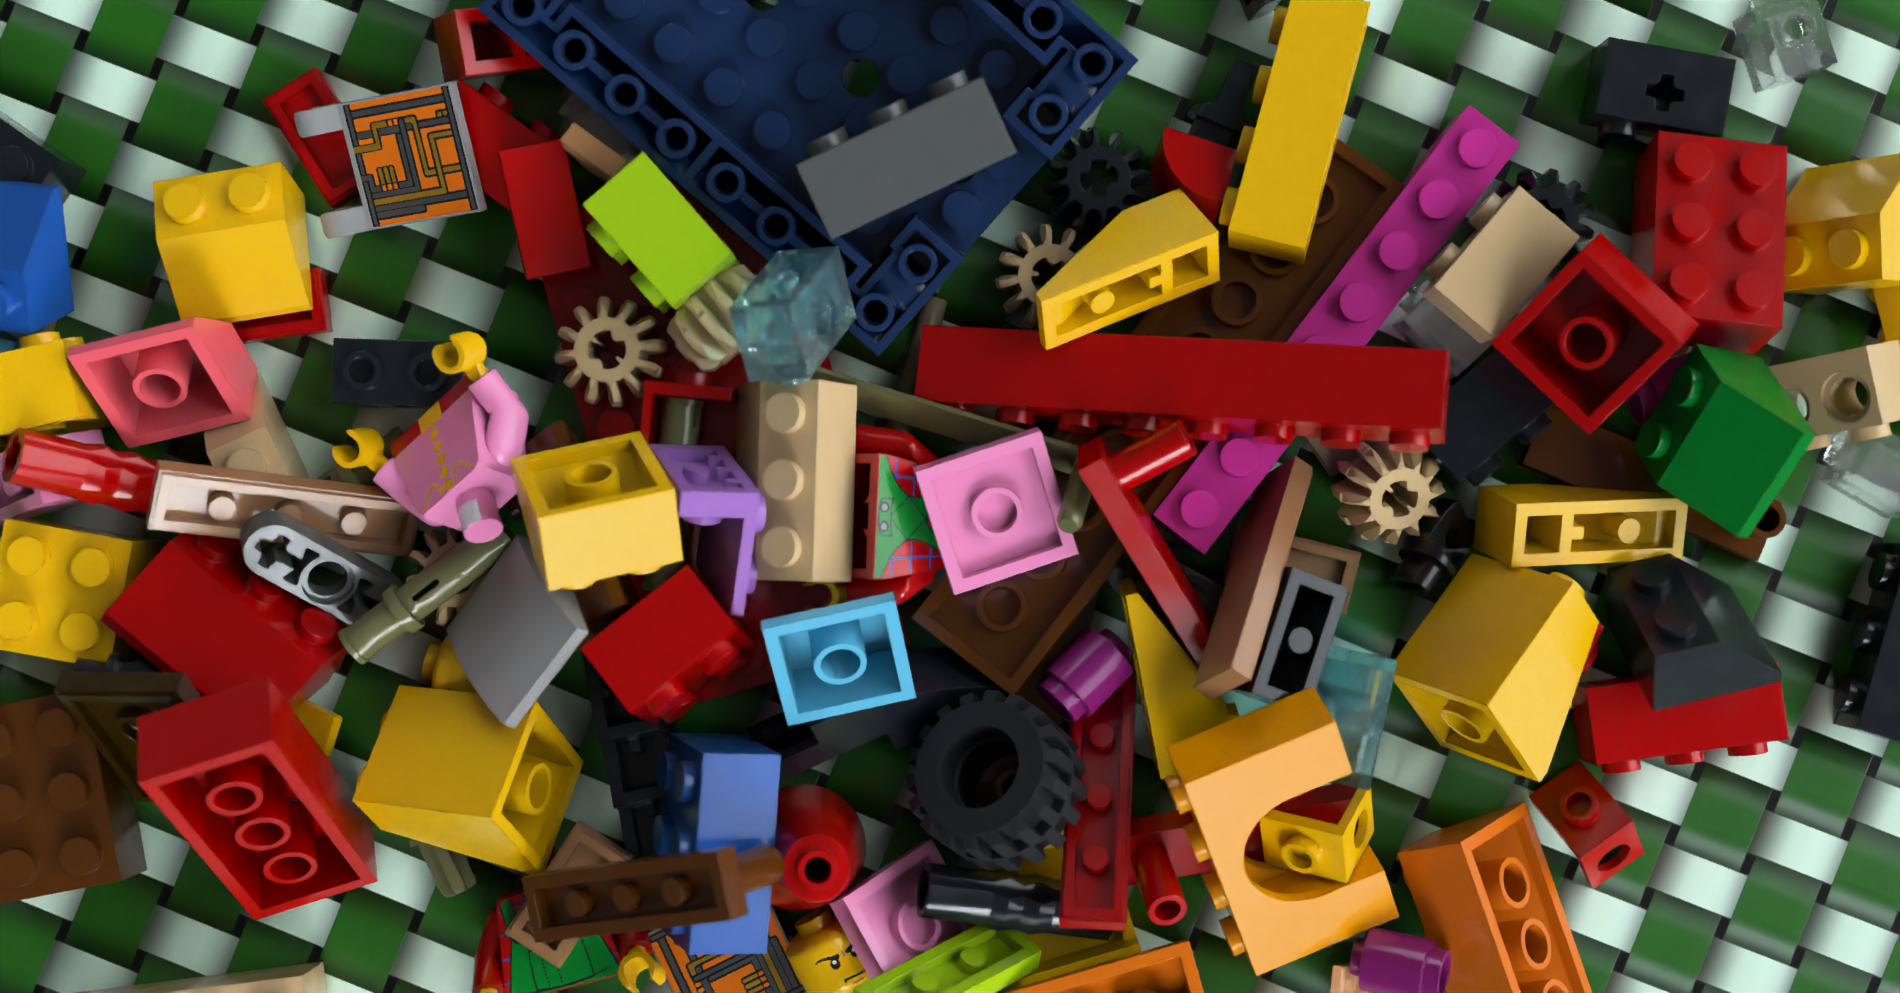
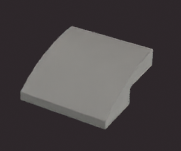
(515, 633)

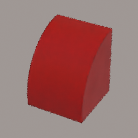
(1194, 166)

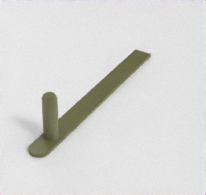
(969, 429)

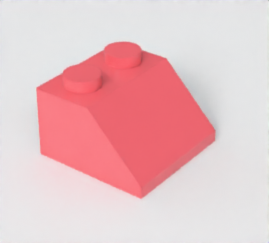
(169, 379)

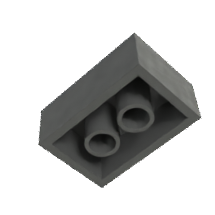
(904, 153)

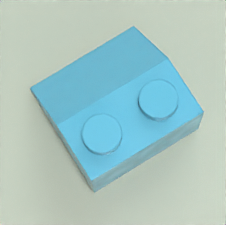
(839, 658)

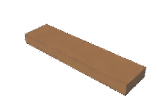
(222, 499)
(1253, 579)

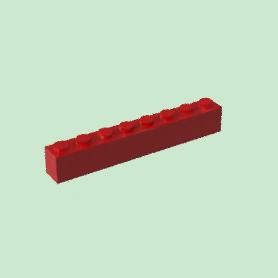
(1204, 382)

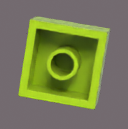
(659, 231)

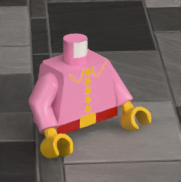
(456, 456)

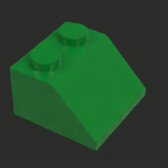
(1724, 437)

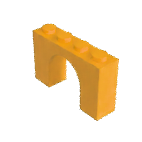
(1228, 784)

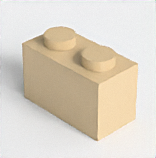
(1498, 264)

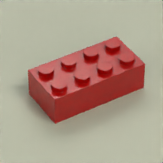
(256, 798)

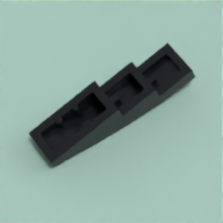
(631, 761)

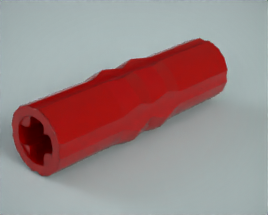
(79, 470)

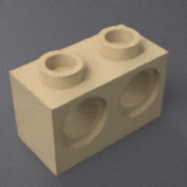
(1830, 391)

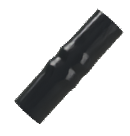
(995, 900)

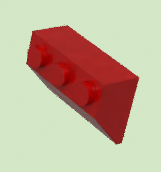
(223, 624)

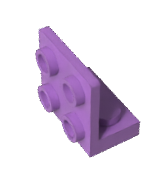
(727, 506)

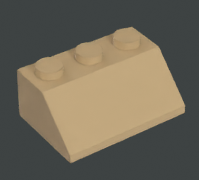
(802, 459)

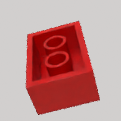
(1714, 234)

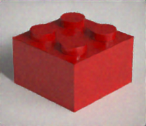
(1595, 334)
(669, 648)

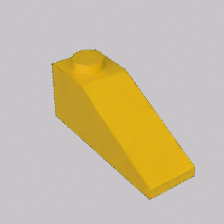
(1130, 267)
(1576, 524)
(1166, 680)

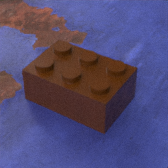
(61, 806)

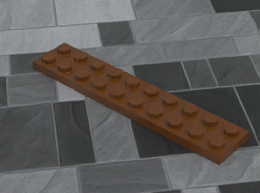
(1019, 620)

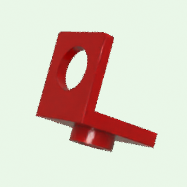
(682, 385)
(1588, 822)

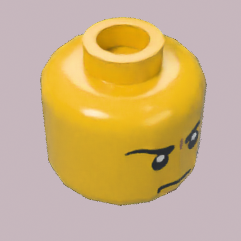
(824, 955)

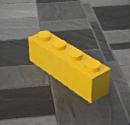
(1296, 127)

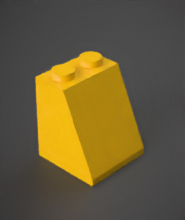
(1499, 663)
(466, 780)

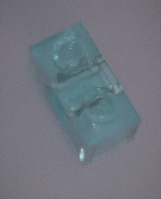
(793, 315)

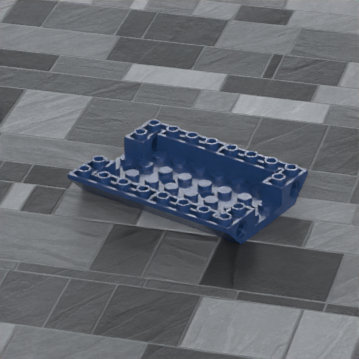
(739, 91)

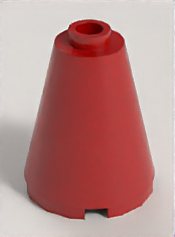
(818, 825)

